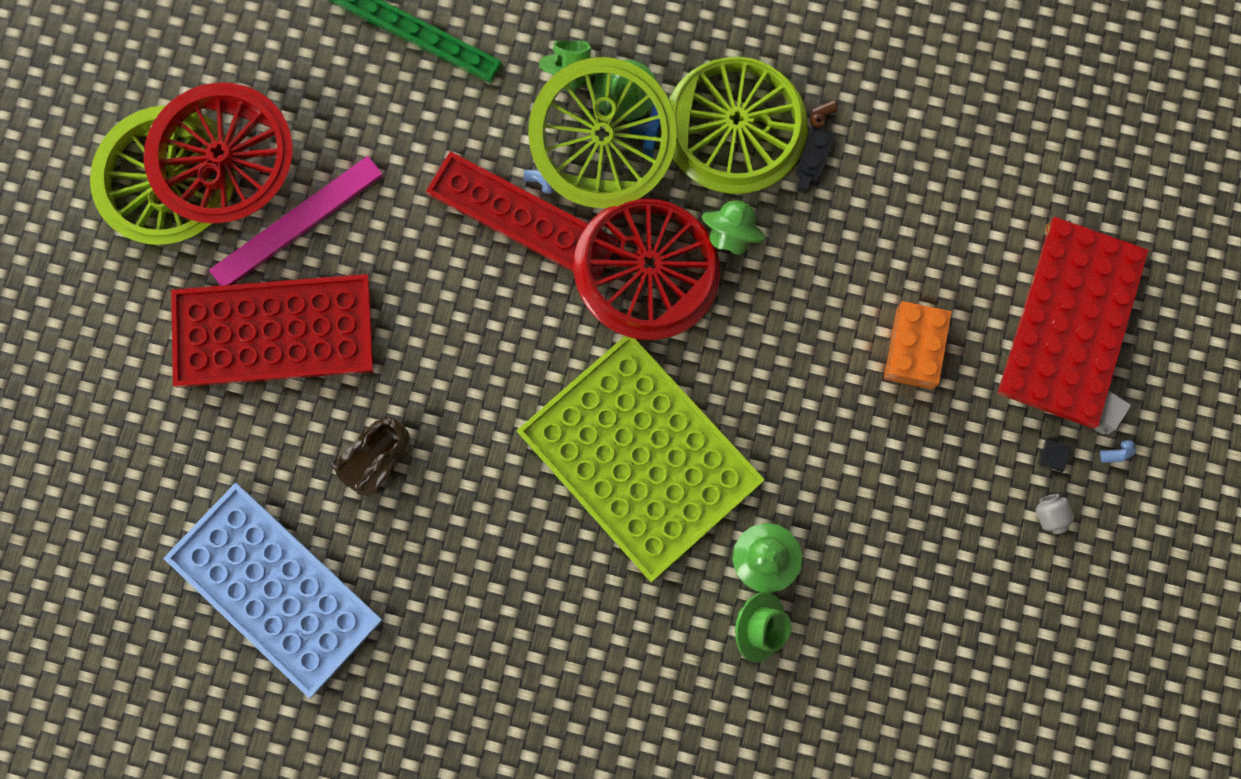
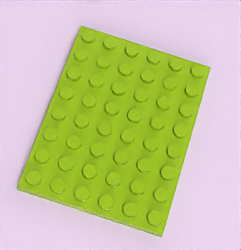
(640, 457)

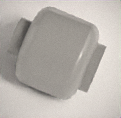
(1054, 513)

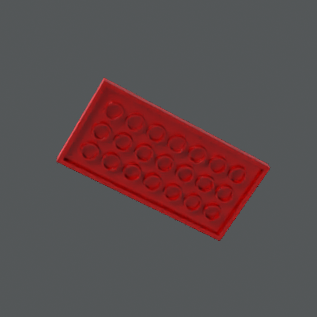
(1073, 323)
(271, 331)

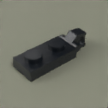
(813, 157)

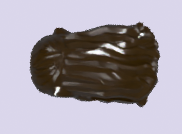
(372, 456)

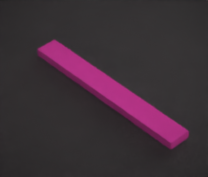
(296, 222)

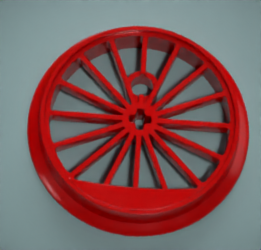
(231, 100)
(691, 305)

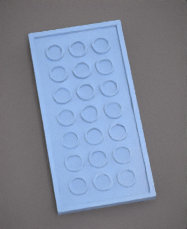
(273, 590)

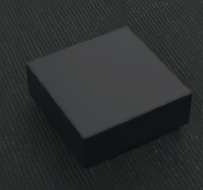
(1054, 455)

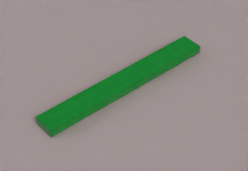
(425, 36)

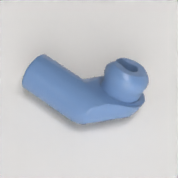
(535, 176)
(1127, 450)

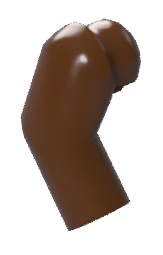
(820, 112)

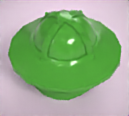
(566, 54)
(617, 87)
(733, 227)
(767, 558)
(761, 627)

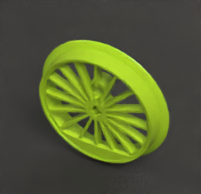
(102, 173)
(728, 182)
(592, 191)

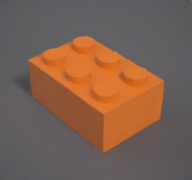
(917, 345)

